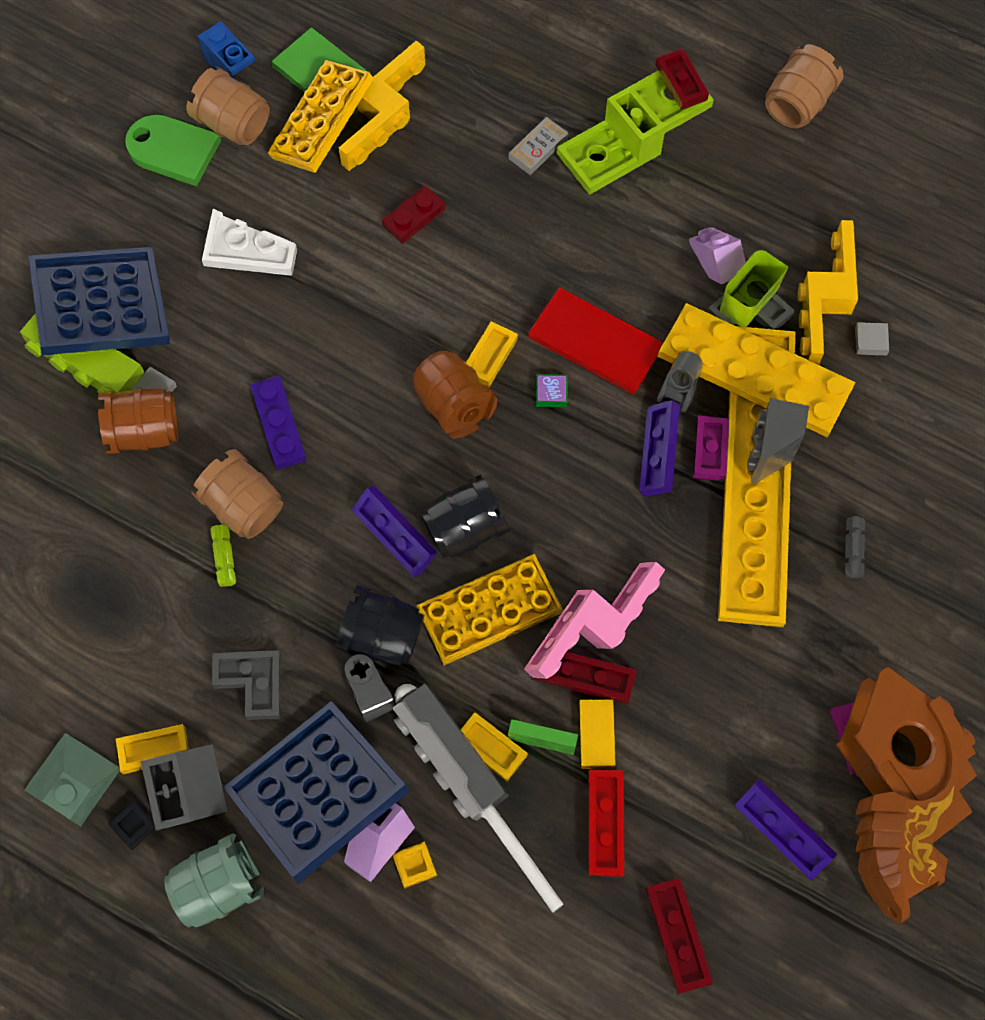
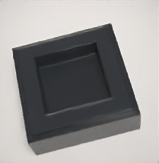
(132, 825)

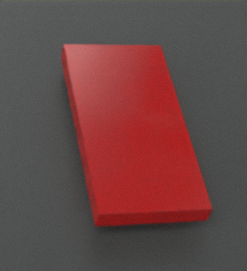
(596, 341)

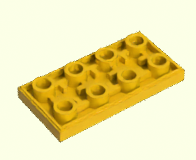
(320, 116)
(489, 609)

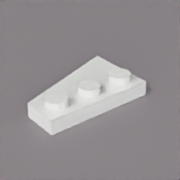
(240, 247)

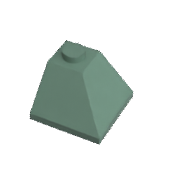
(72, 779)

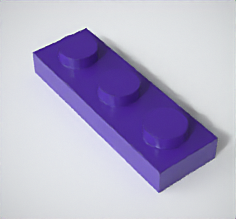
(278, 422)
(659, 448)
(394, 531)
(785, 830)

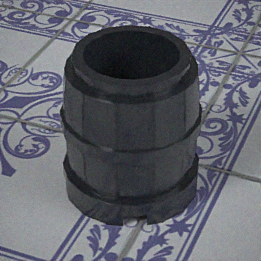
(464, 518)
(380, 627)

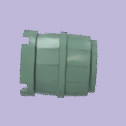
(213, 883)

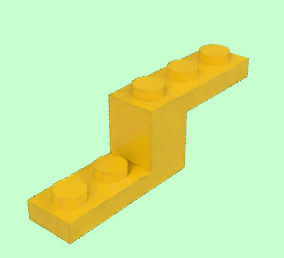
(383, 106)
(828, 292)

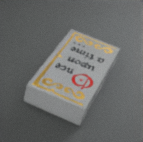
(538, 145)

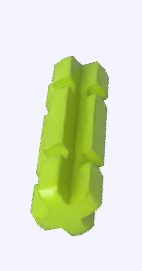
(223, 555)

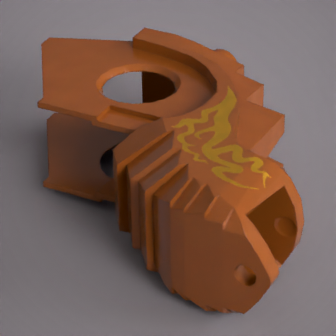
(907, 803)

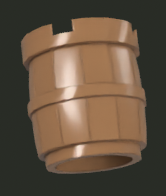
(803, 86)
(228, 107)
(238, 495)

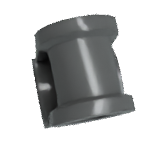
(681, 380)
(369, 692)

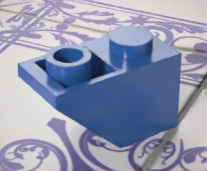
(224, 50)

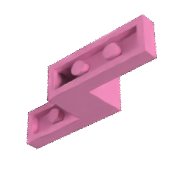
(595, 620)

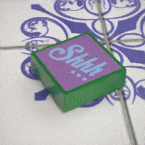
(551, 390)

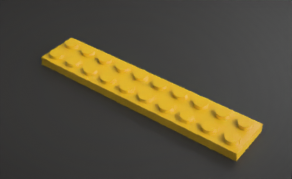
(754, 520)

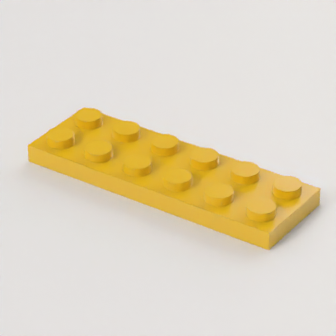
(757, 367)

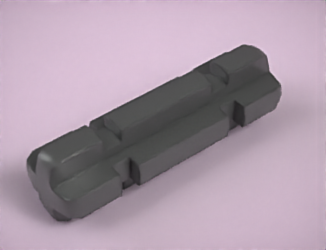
(855, 547)

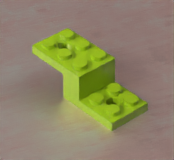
(628, 135)

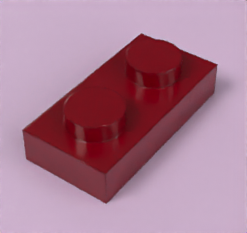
(682, 79)
(413, 214)

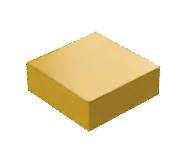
(414, 864)

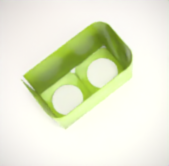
(760, 268)

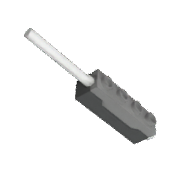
(463, 771)

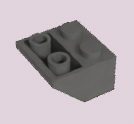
(776, 437)
(184, 786)

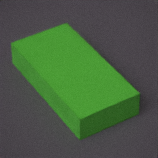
(542, 737)

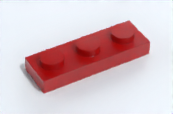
(606, 823)

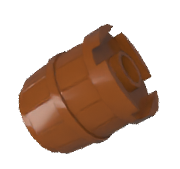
(453, 393)
(137, 419)

